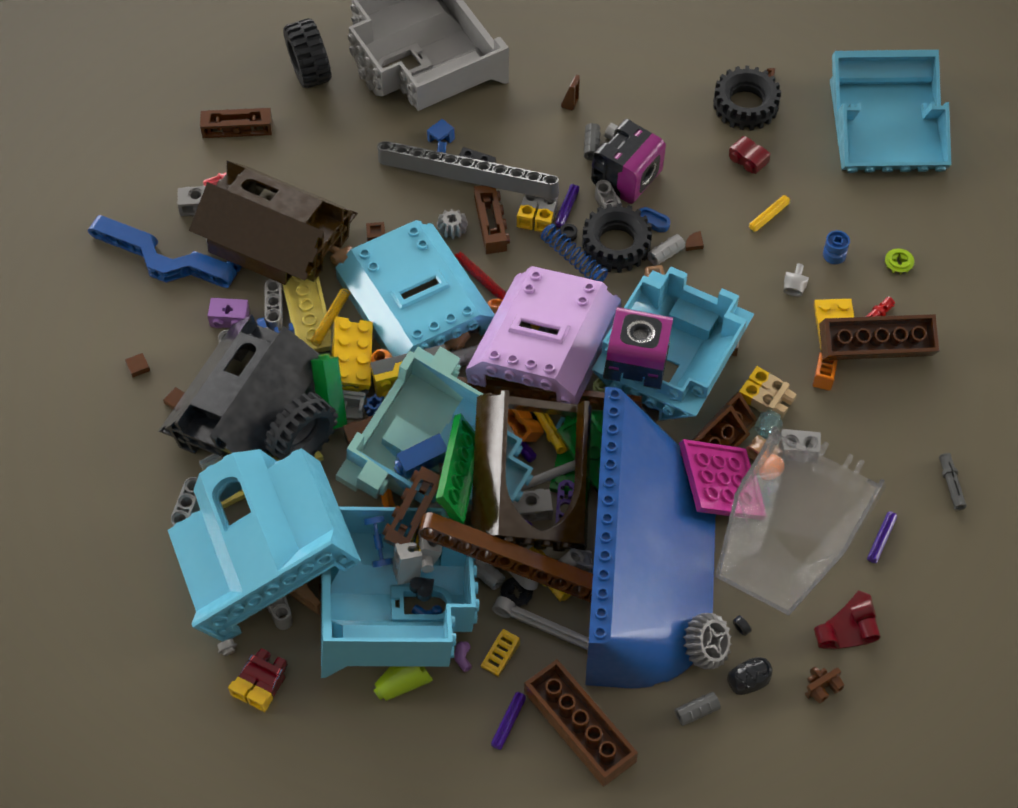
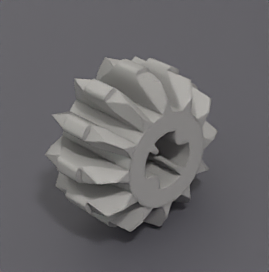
(452, 223)

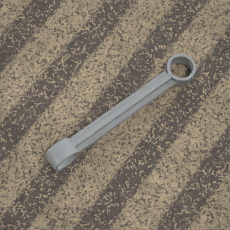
(506, 608)

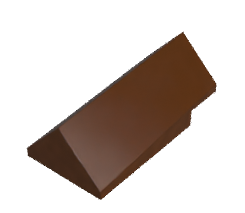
(730, 424)

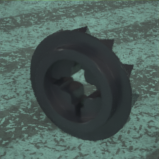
(508, 588)

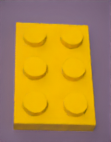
(832, 309)

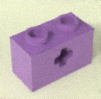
(227, 312)

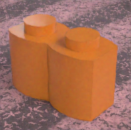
(524, 425)

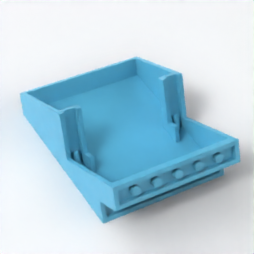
(890, 111)

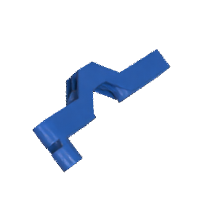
(159, 266)

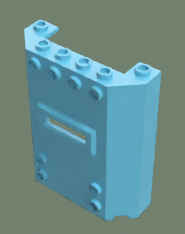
(402, 261)

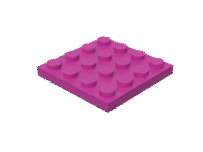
(714, 474)

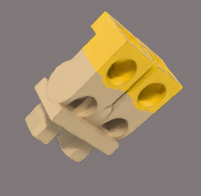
(767, 392)

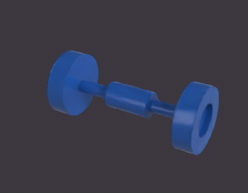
(378, 541)

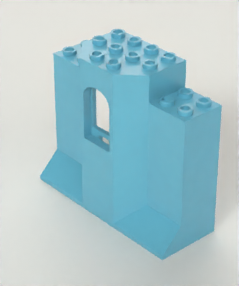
(270, 552)
(360, 611)

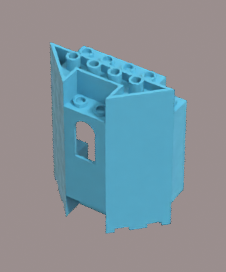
(700, 341)

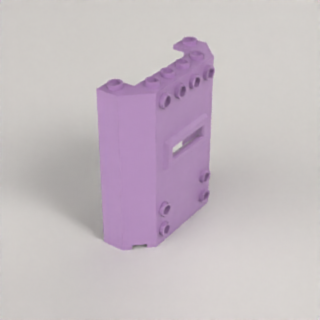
(560, 362)

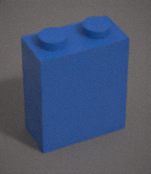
(426, 454)

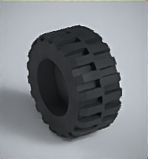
(307, 53)

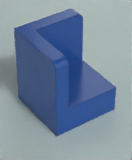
(440, 131)

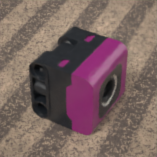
(629, 160)
(638, 347)

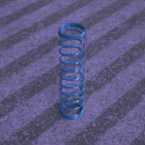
(547, 228)

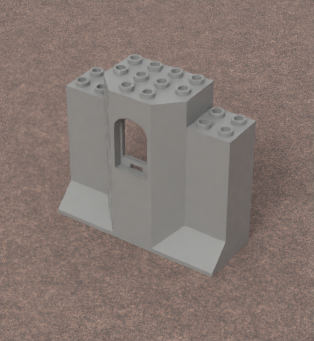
(441, 36)

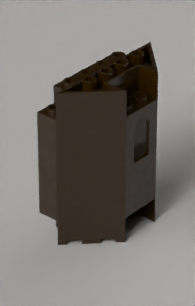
(268, 236)

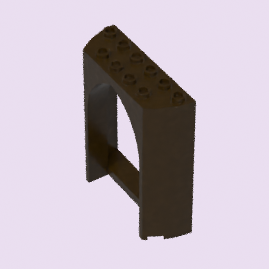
(491, 504)

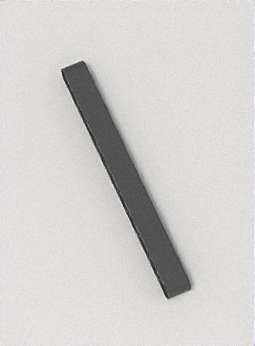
(468, 170)

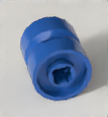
(836, 247)

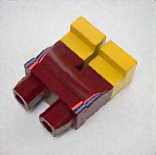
(259, 680)

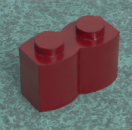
(749, 155)

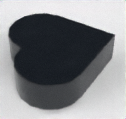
(422, 588)

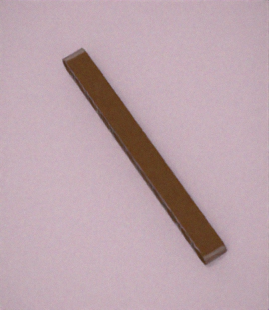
(506, 555)

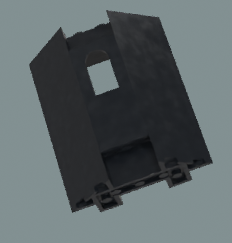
(233, 411)

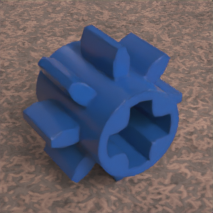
(373, 404)

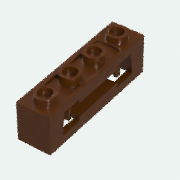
(236, 122)
(498, 239)
(427, 479)

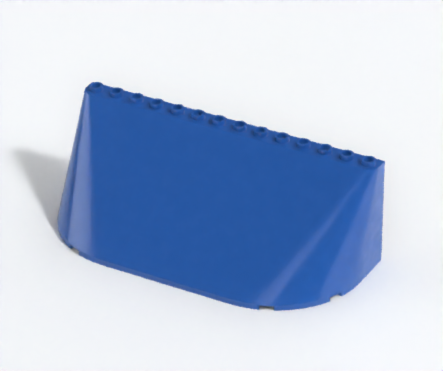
(648, 554)

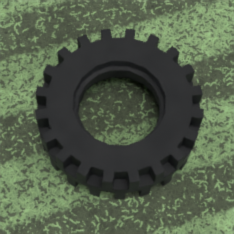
(747, 81)
(617, 219)
(301, 425)

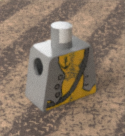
(428, 549)

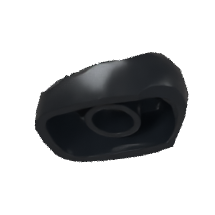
(750, 676)

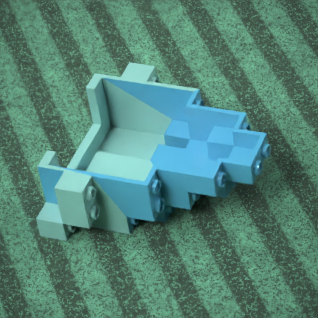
(414, 410)

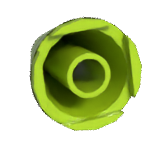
(400, 680)

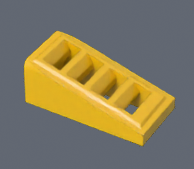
(500, 641)

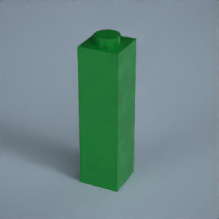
(329, 385)

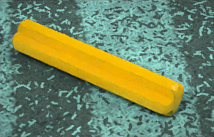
(769, 213)

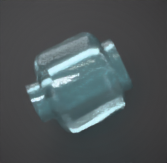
(766, 422)

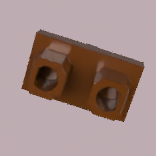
(820, 680)

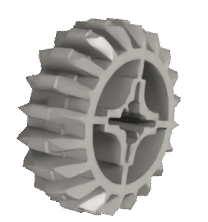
(707, 640)

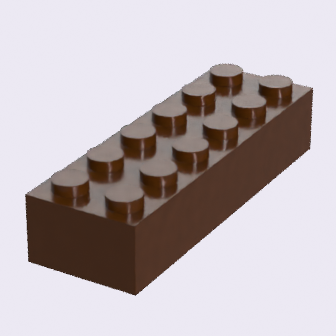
(879, 337)
(580, 722)

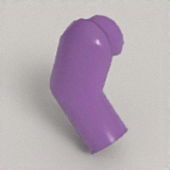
(460, 656)

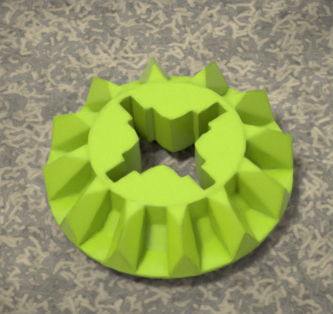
(904, 257)

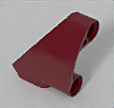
(851, 626)

